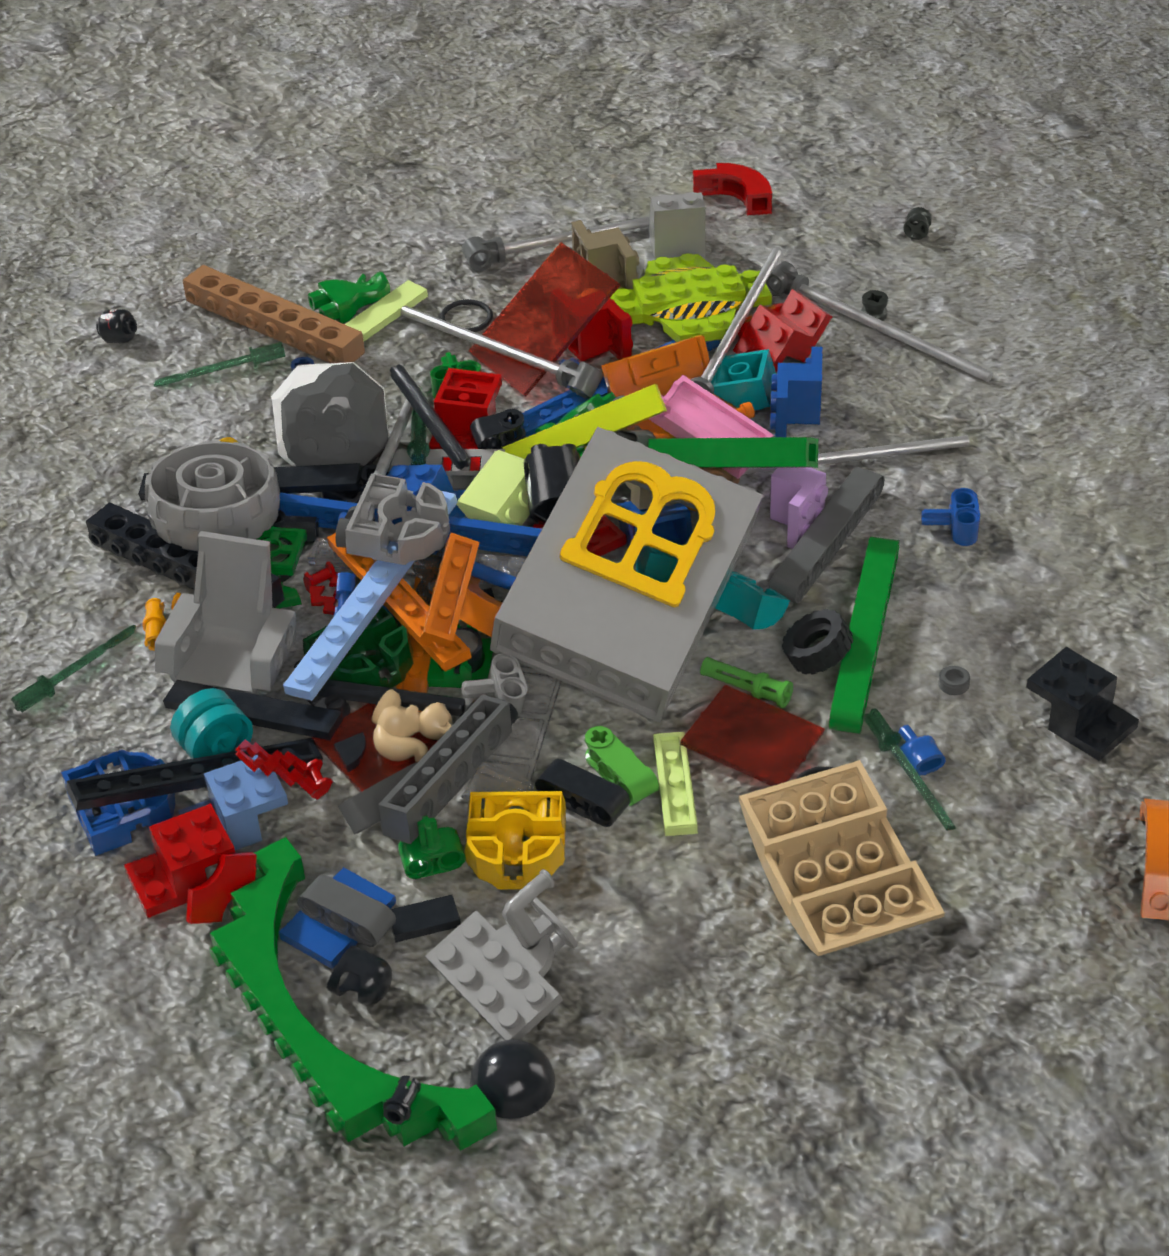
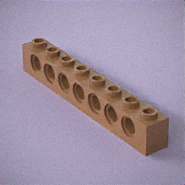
(273, 316)

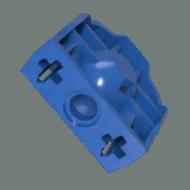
(113, 827)

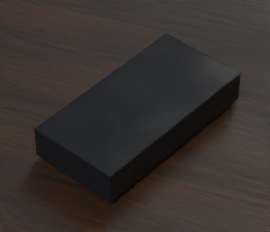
(425, 918)

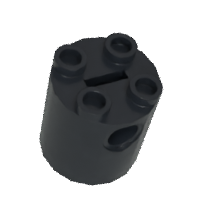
(546, 476)

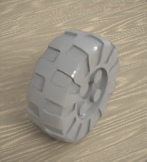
(211, 490)

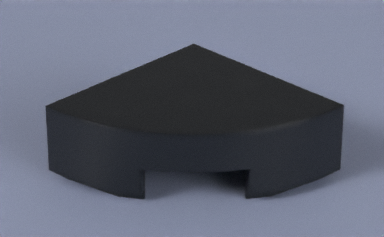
(351, 751)

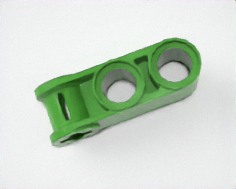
(619, 764)

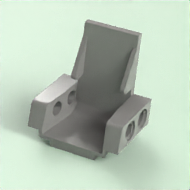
(228, 627)

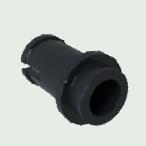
(398, 1106)

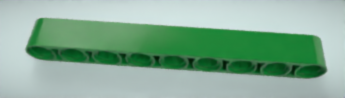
(867, 627)

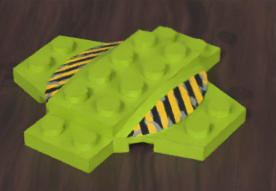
(689, 296)

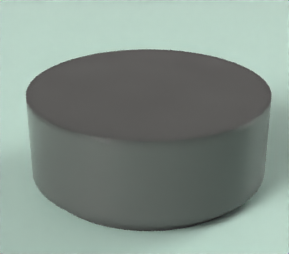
(954, 680)

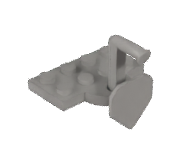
(505, 967)

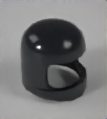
(367, 976)

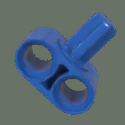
(961, 516)

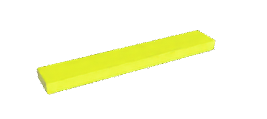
(611, 416)

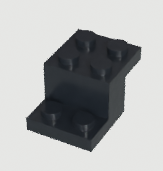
(1082, 703)

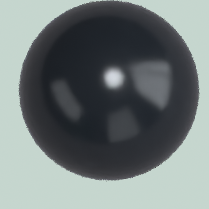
(514, 1078)

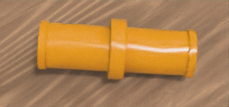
(153, 621)

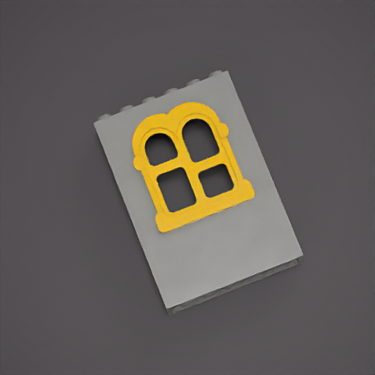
(602, 619)

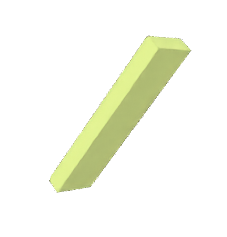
(388, 309)
(675, 784)

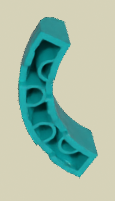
(739, 599)

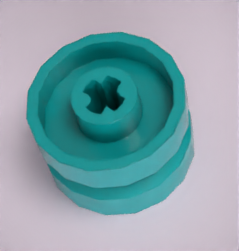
(210, 724)

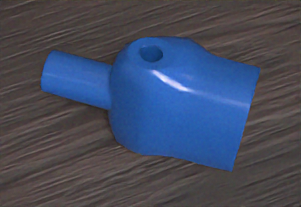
(921, 751)

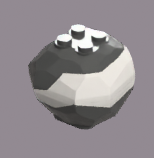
(330, 416)

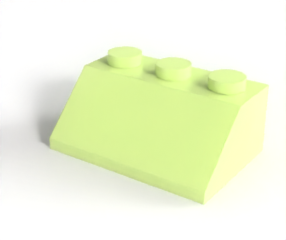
(498, 491)

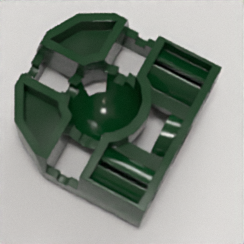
(391, 647)

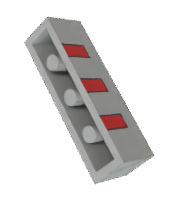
(458, 478)

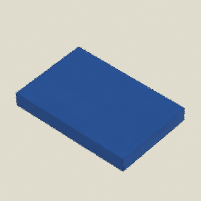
(322, 941)

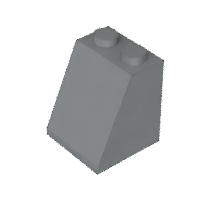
(677, 225)

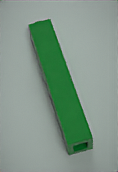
(741, 452)

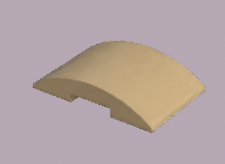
(836, 859)

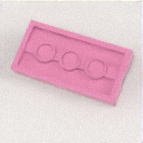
(699, 414)

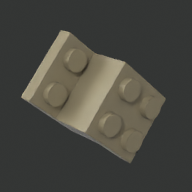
(607, 251)

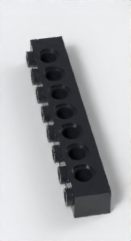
(136, 540)

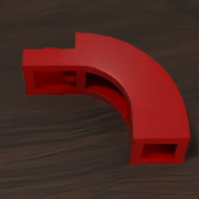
(738, 182)

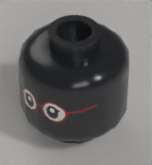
(116, 326)

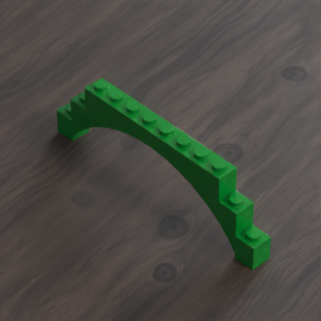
(339, 1083)

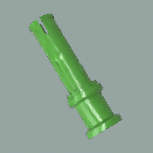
(761, 682)

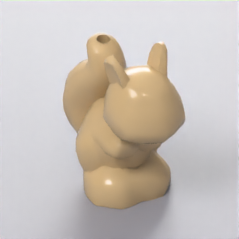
(399, 723)

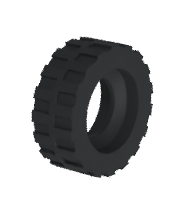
(824, 654)

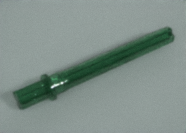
(418, 448)

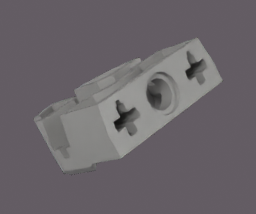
(419, 533)

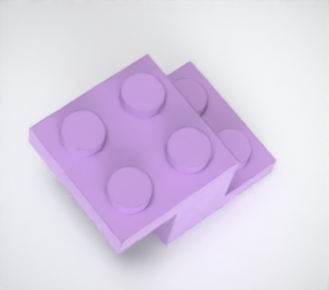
(797, 499)

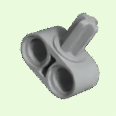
(503, 682)

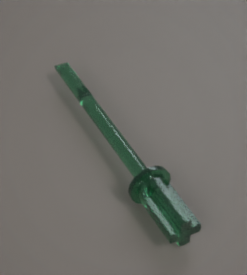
(256, 356)
(45, 687)
(888, 741)

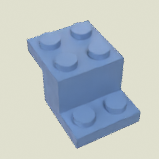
(238, 799)

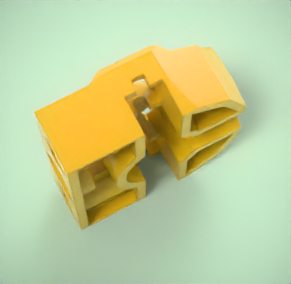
(501, 832)

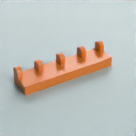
(449, 591)

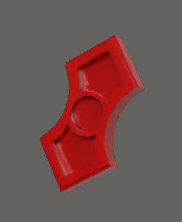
(209, 900)

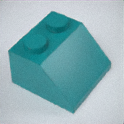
(745, 379)

